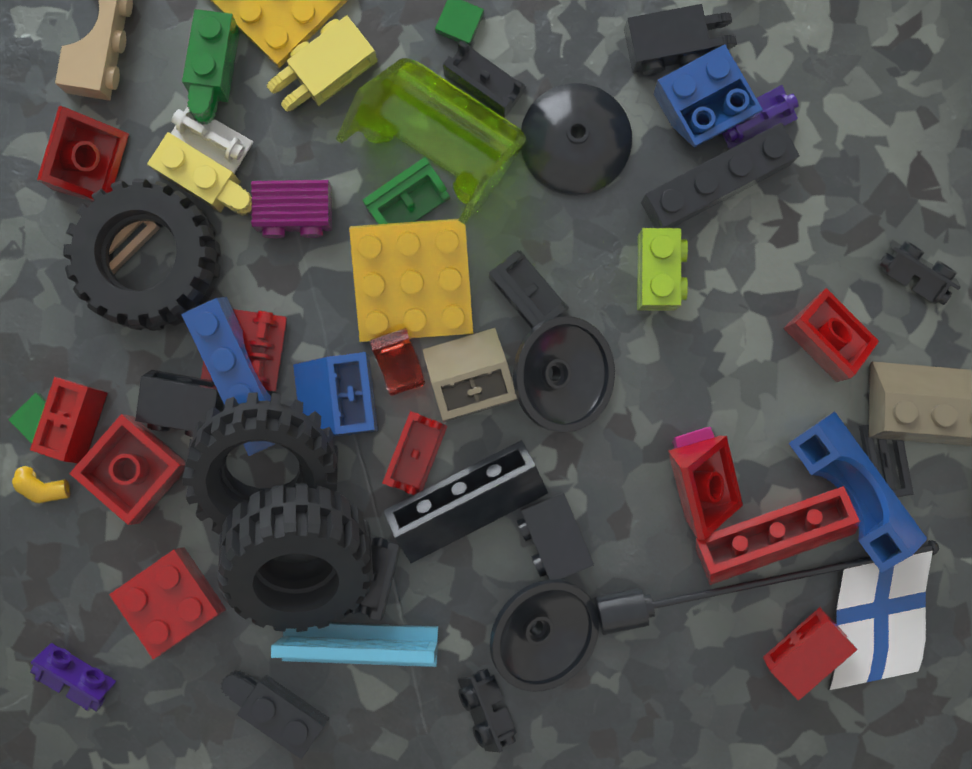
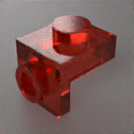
(398, 361)

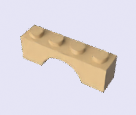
(91, 63)

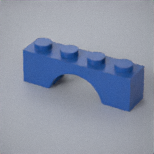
(225, 356)
(885, 524)

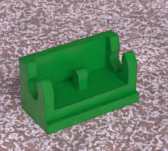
(407, 195)

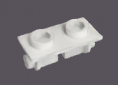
(212, 140)

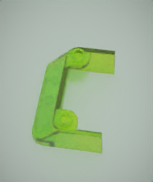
(439, 123)

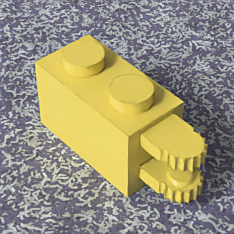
(325, 64)
(199, 176)

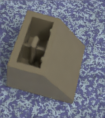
(469, 375)

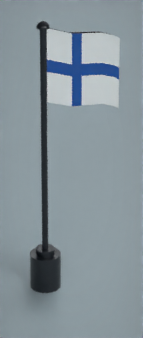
(874, 609)

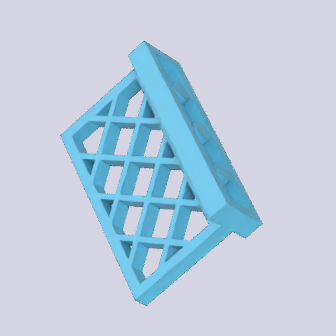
(360, 644)

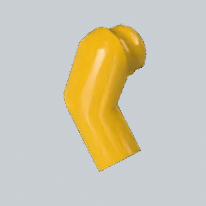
(37, 491)

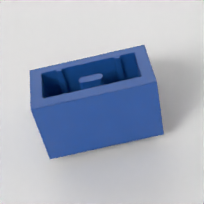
(706, 97)
(339, 392)

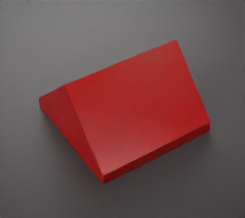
(81, 155)
(832, 336)
(706, 484)

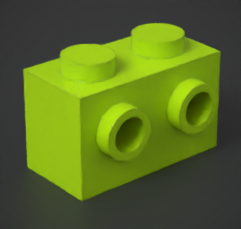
(659, 269)

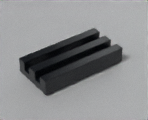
(901, 461)

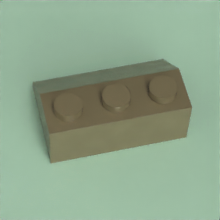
(920, 403)

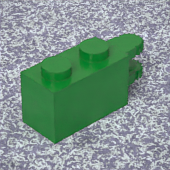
(210, 62)

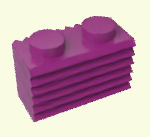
(291, 207)

